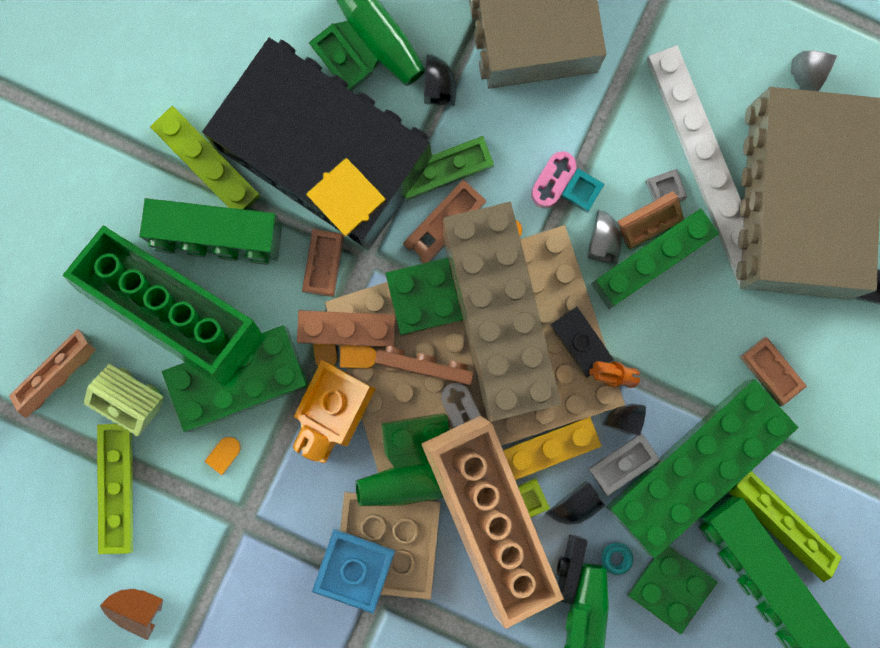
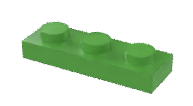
(453, 166)

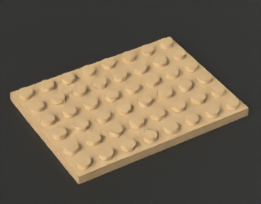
(407, 395)

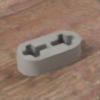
(467, 402)

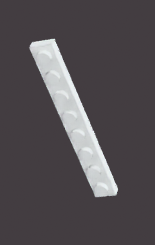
(700, 148)

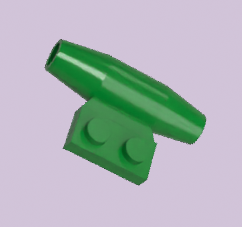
(367, 36)
(411, 476)
(589, 613)

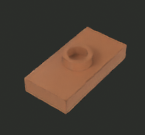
(651, 220)
(323, 263)
(773, 371)

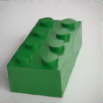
(211, 230)
(264, 375)

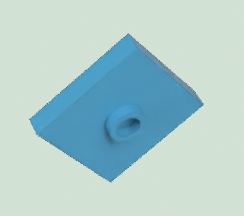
(353, 571)

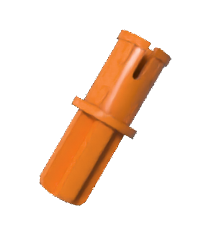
(615, 374)

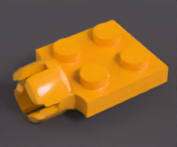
(330, 411)

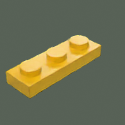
(552, 448)

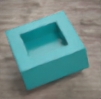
(582, 190)

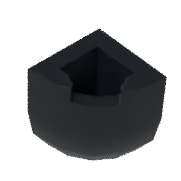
(439, 82)
(627, 419)
(577, 506)

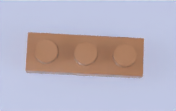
(345, 328)
(424, 365)
(52, 373)

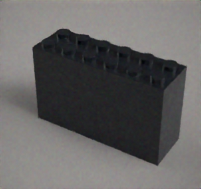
(298, 123)

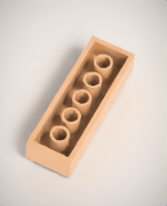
(492, 521)

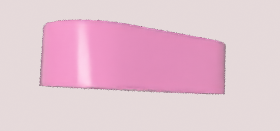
(560, 183)

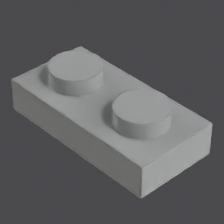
(624, 464)

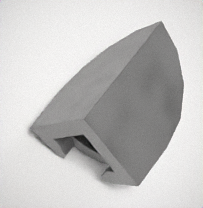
(812, 69)
(605, 239)

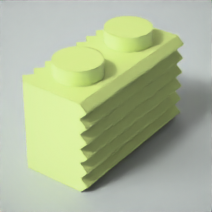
(123, 399)

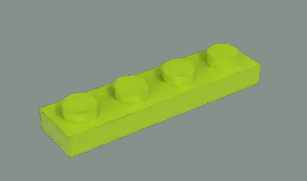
(204, 160)
(114, 489)
(788, 527)

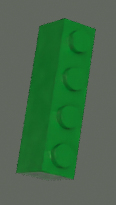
(654, 258)

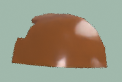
(133, 610)

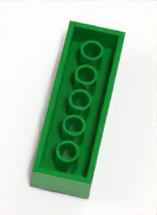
(163, 305)
(702, 467)
(768, 576)

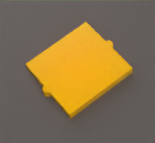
(346, 197)

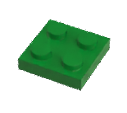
(424, 296)
(672, 589)

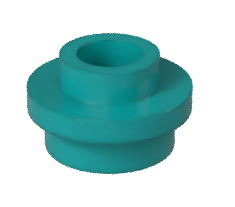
(627, 558)

